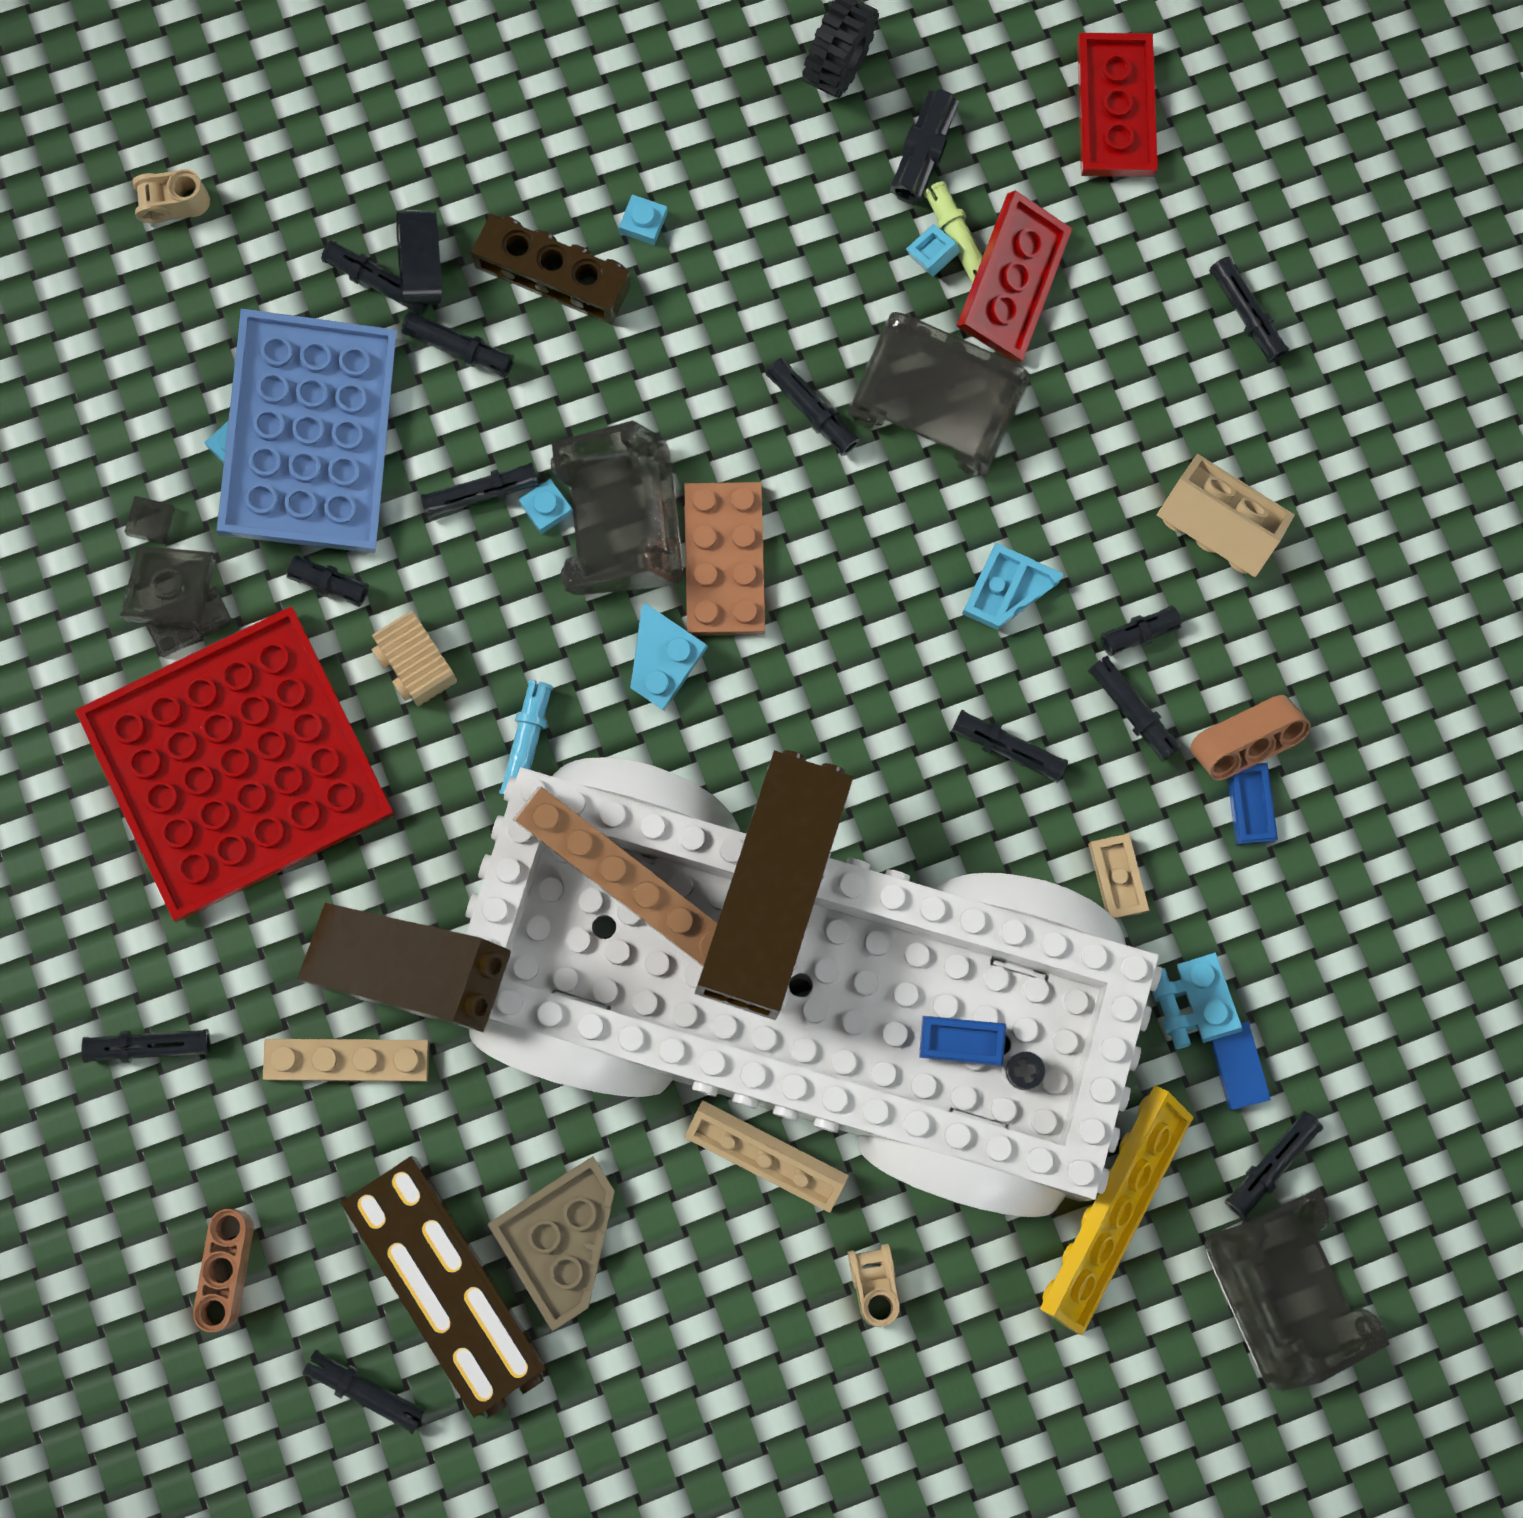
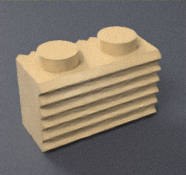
(414, 659)

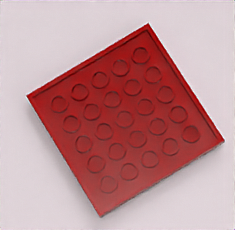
(234, 764)

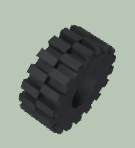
(840, 46)

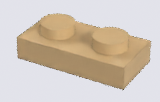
(1118, 876)

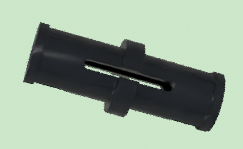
(327, 581)
(1141, 630)

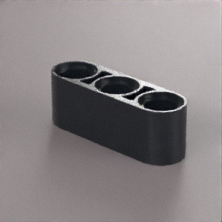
(418, 257)

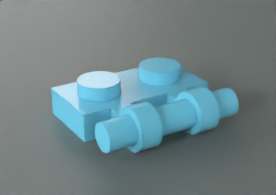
(1208, 998)

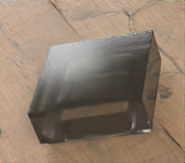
(149, 520)

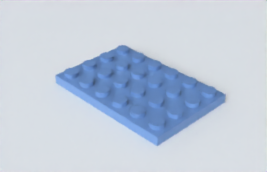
(307, 431)

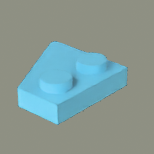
(1008, 587)
(662, 657)

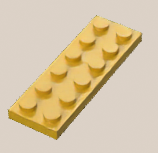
(1116, 1213)

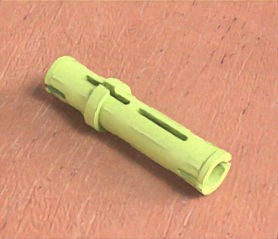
(952, 222)

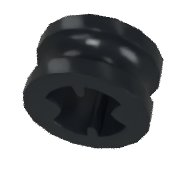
(1030, 1059)

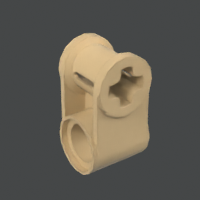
(162, 196)
(874, 1282)

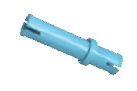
(529, 726)

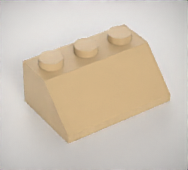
(1225, 516)

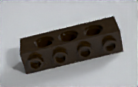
(598, 300)

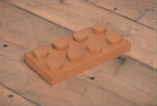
(724, 559)

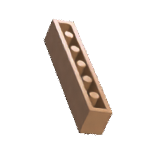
(617, 873)

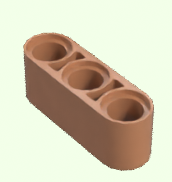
(1250, 737)
(209, 1286)

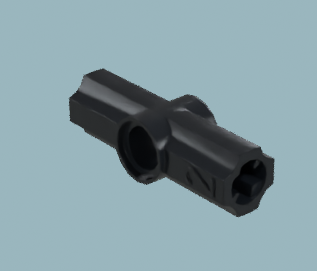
(924, 146)

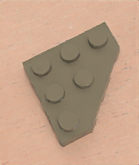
(559, 1240)

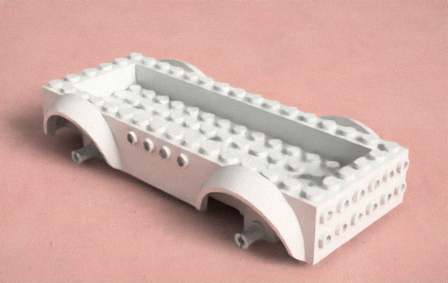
(847, 1055)

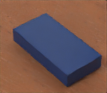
(1252, 806)
(962, 1040)
(1240, 1069)

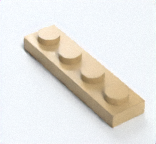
(346, 1060)
(766, 1156)

